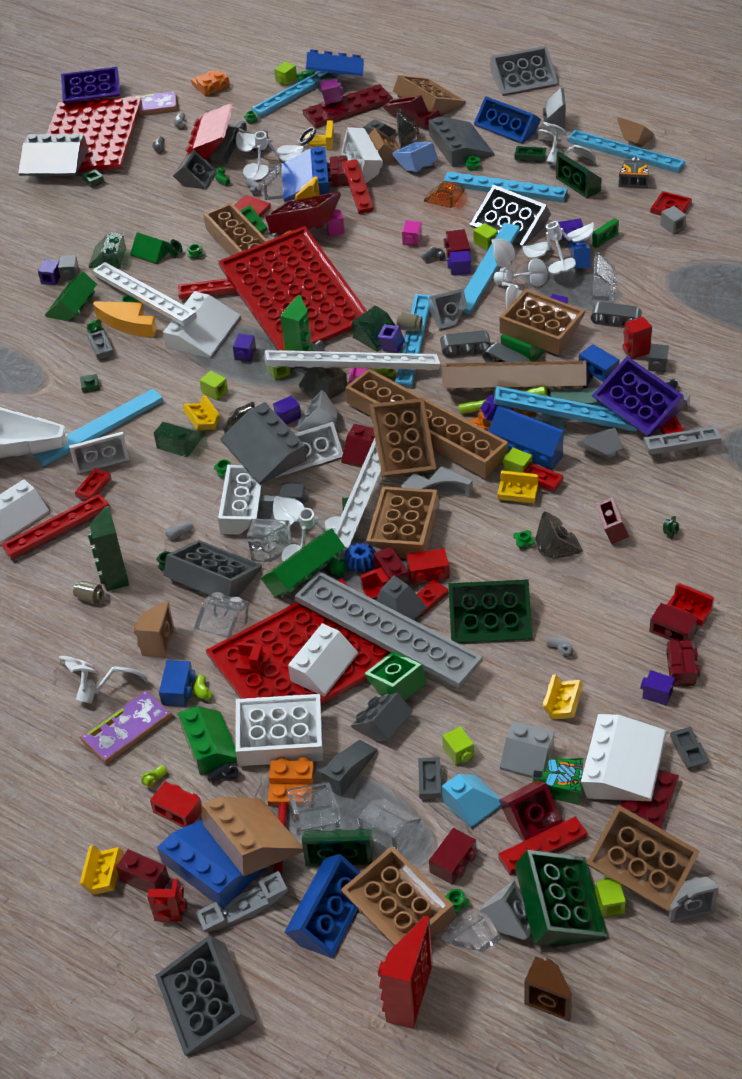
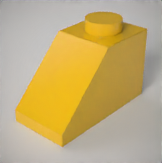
(309, 189)

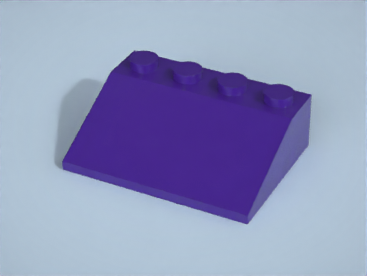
(90, 84)
(639, 397)

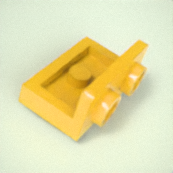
(202, 414)
(518, 487)
(562, 698)
(100, 870)

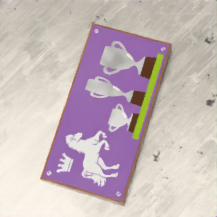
(157, 103)
(125, 727)

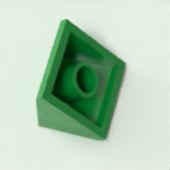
(148, 248)
(523, 348)

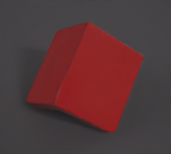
(373, 582)
(250, 657)

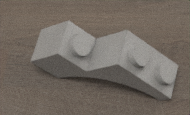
(444, 481)

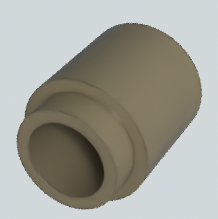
(410, 322)
(88, 591)

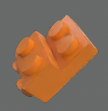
(211, 82)
(288, 775)

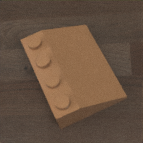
(433, 94)
(541, 321)
(403, 438)
(404, 520)
(248, 832)
(642, 857)
(398, 897)

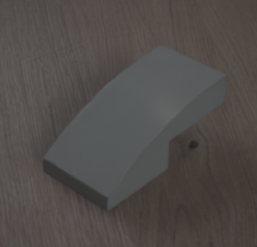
(688, 748)

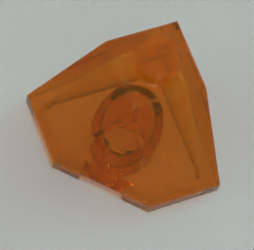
(445, 194)

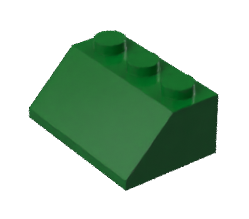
(72, 298)
(296, 327)
(207, 738)

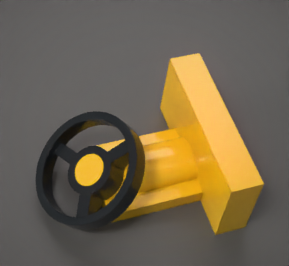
(319, 140)

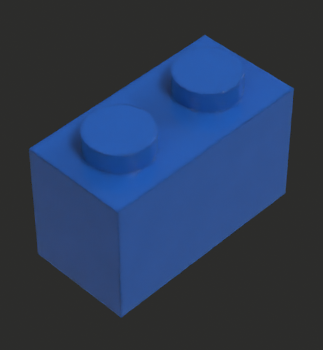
(599, 362)
(176, 683)

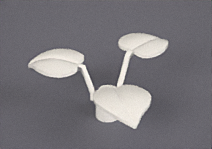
(549, 136)
(246, 143)
(555, 233)
(503, 254)
(294, 511)
(86, 689)

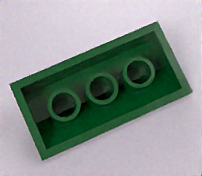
(107, 551)

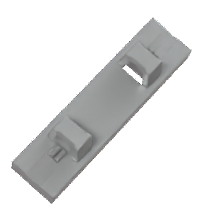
(682, 440)

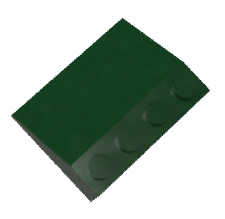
(490, 611)
(559, 899)

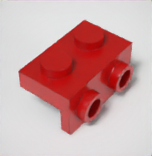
(692, 602)
(168, 903)

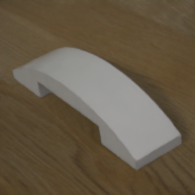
(243, 906)

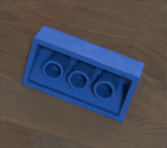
(334, 63)
(506, 120)
(530, 436)
(324, 910)

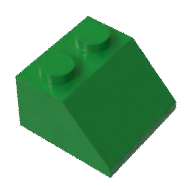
(397, 675)

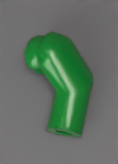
(304, 74)
(220, 176)

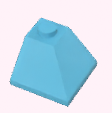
(470, 798)

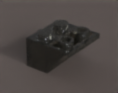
(330, 380)

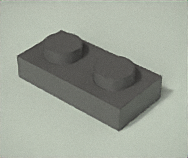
(100, 344)
(429, 778)

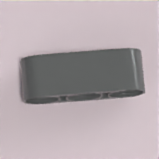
(225, 148)
(614, 314)
(465, 343)
(501, 353)

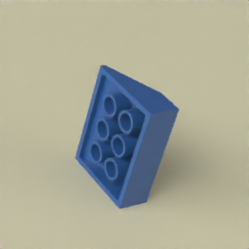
(302, 169)
(204, 864)

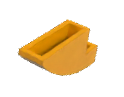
(126, 318)

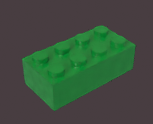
(303, 563)

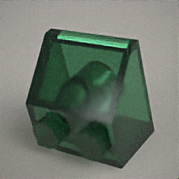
(109, 250)
(368, 326)
(177, 438)

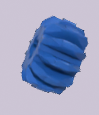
(360, 557)

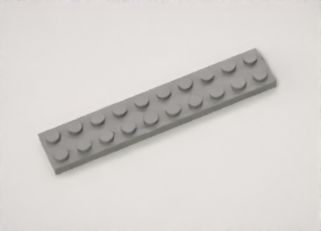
(389, 629)

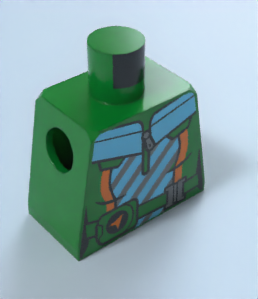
(563, 779)

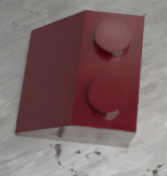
(357, 445)
(531, 810)

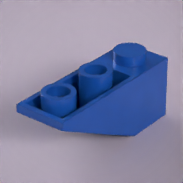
(581, 253)

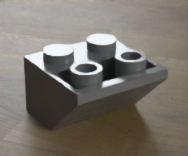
(382, 717)

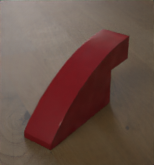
(414, 107)

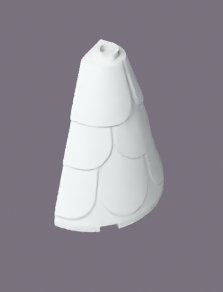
(26, 434)

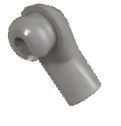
(178, 120)
(255, 186)
(175, 532)
(561, 644)

